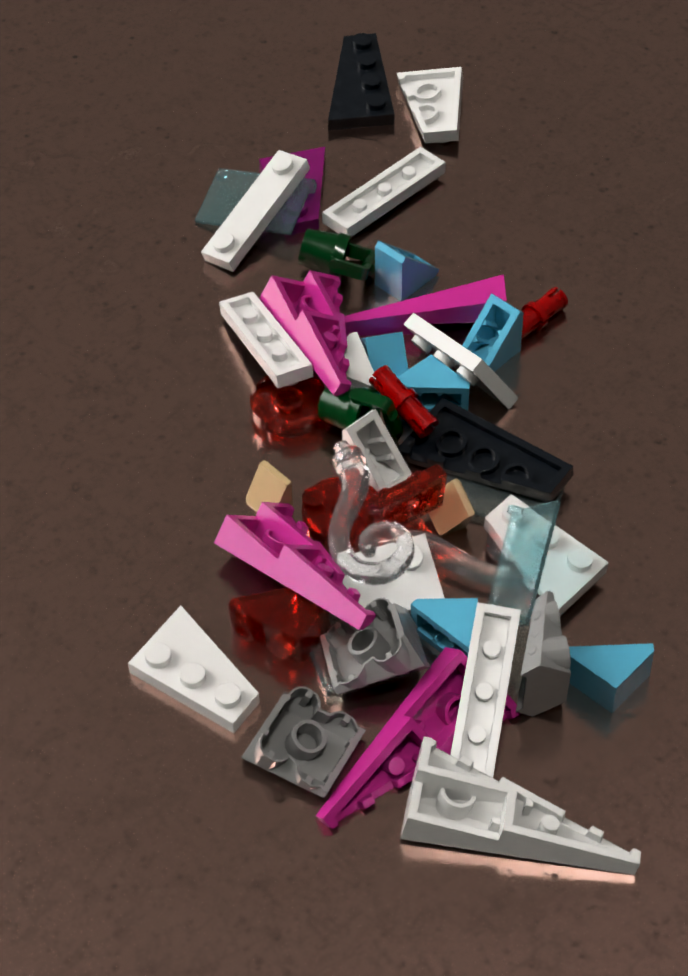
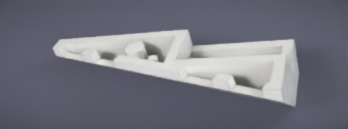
(472, 811)

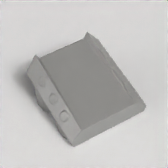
(377, 653)
(545, 660)
(304, 741)

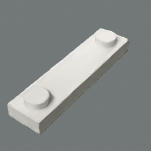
(384, 192)
(255, 210)
(266, 340)
(485, 686)

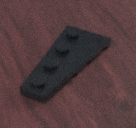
(360, 86)
(486, 454)

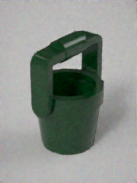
(327, 254)
(354, 404)

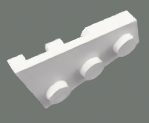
(434, 101)
(465, 362)
(569, 564)
(416, 583)
(195, 672)

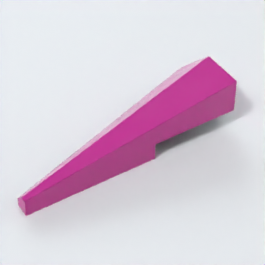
(451, 305)
(314, 322)
(286, 554)
(393, 754)

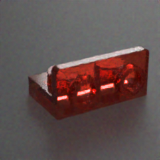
(407, 500)

